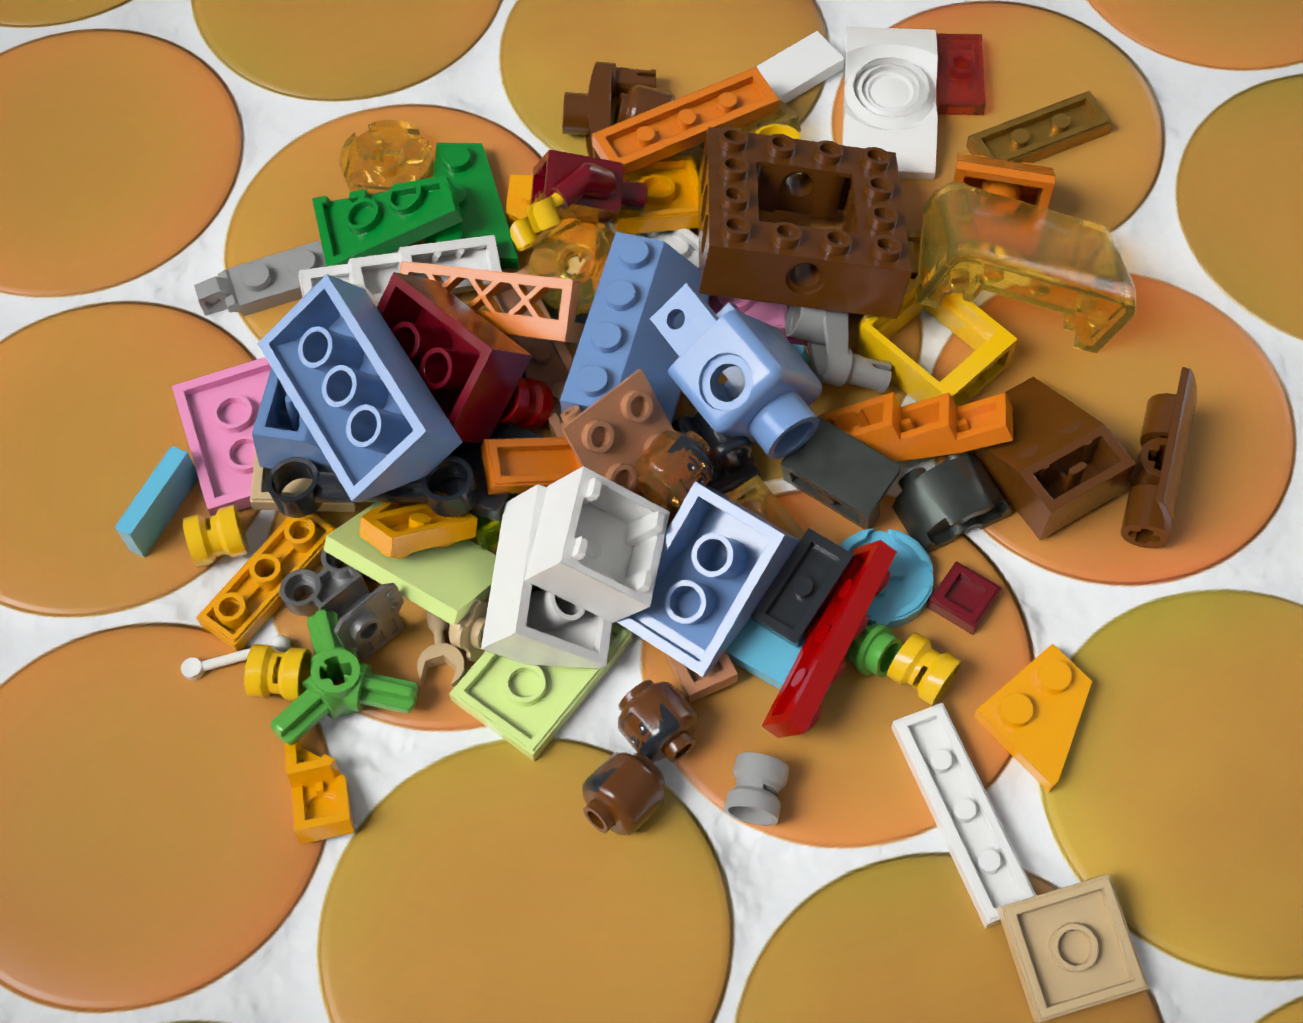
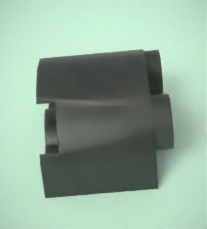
(948, 500)

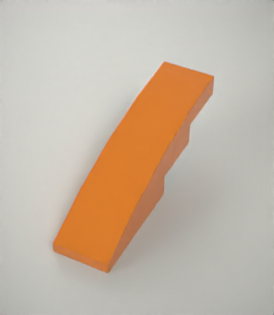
(927, 426)

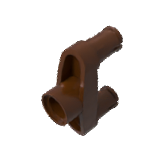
(592, 110)

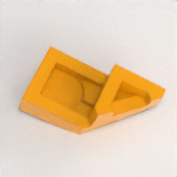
(318, 795)

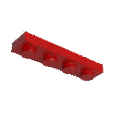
(822, 654)

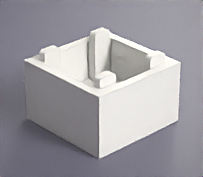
(598, 545)

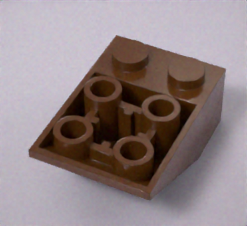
(1058, 460)

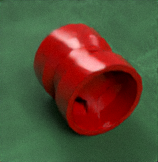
(529, 404)

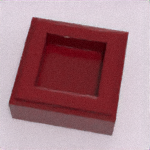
(964, 597)

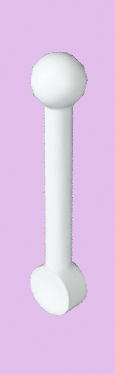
(194, 668)

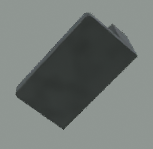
(841, 474)

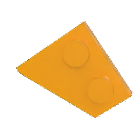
(1038, 714)

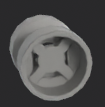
(757, 789)

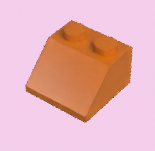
(1007, 178)

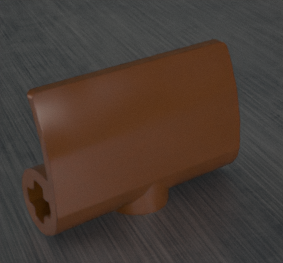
(1160, 465)

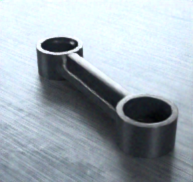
(328, 488)

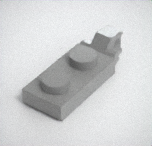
(259, 282)

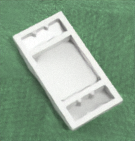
(892, 95)

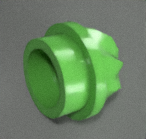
(874, 650)

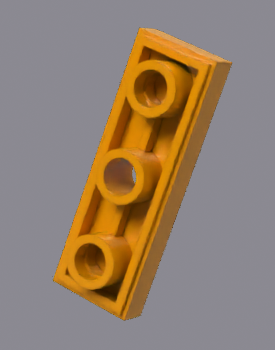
(252, 599)

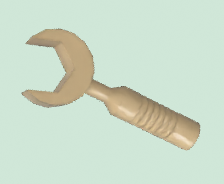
(440, 652)

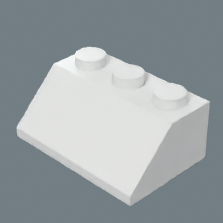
(526, 620)

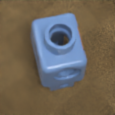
(766, 376)

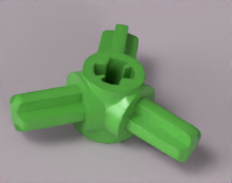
(322, 698)

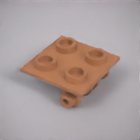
(616, 430)

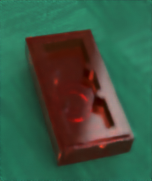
(960, 74)

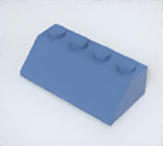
(618, 329)
(358, 390)

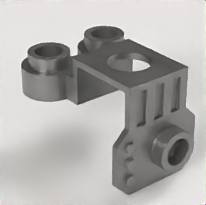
(365, 618)

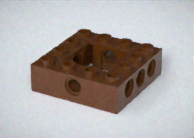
(841, 270)

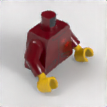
(575, 188)

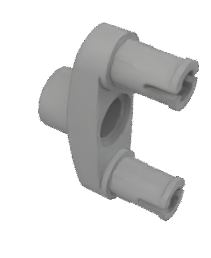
(829, 351)

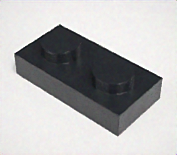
(803, 587)

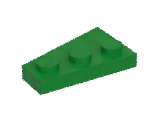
(477, 197)
(385, 220)

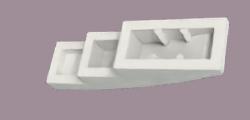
(376, 270)

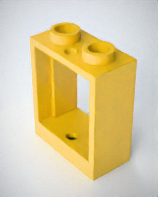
(989, 339)

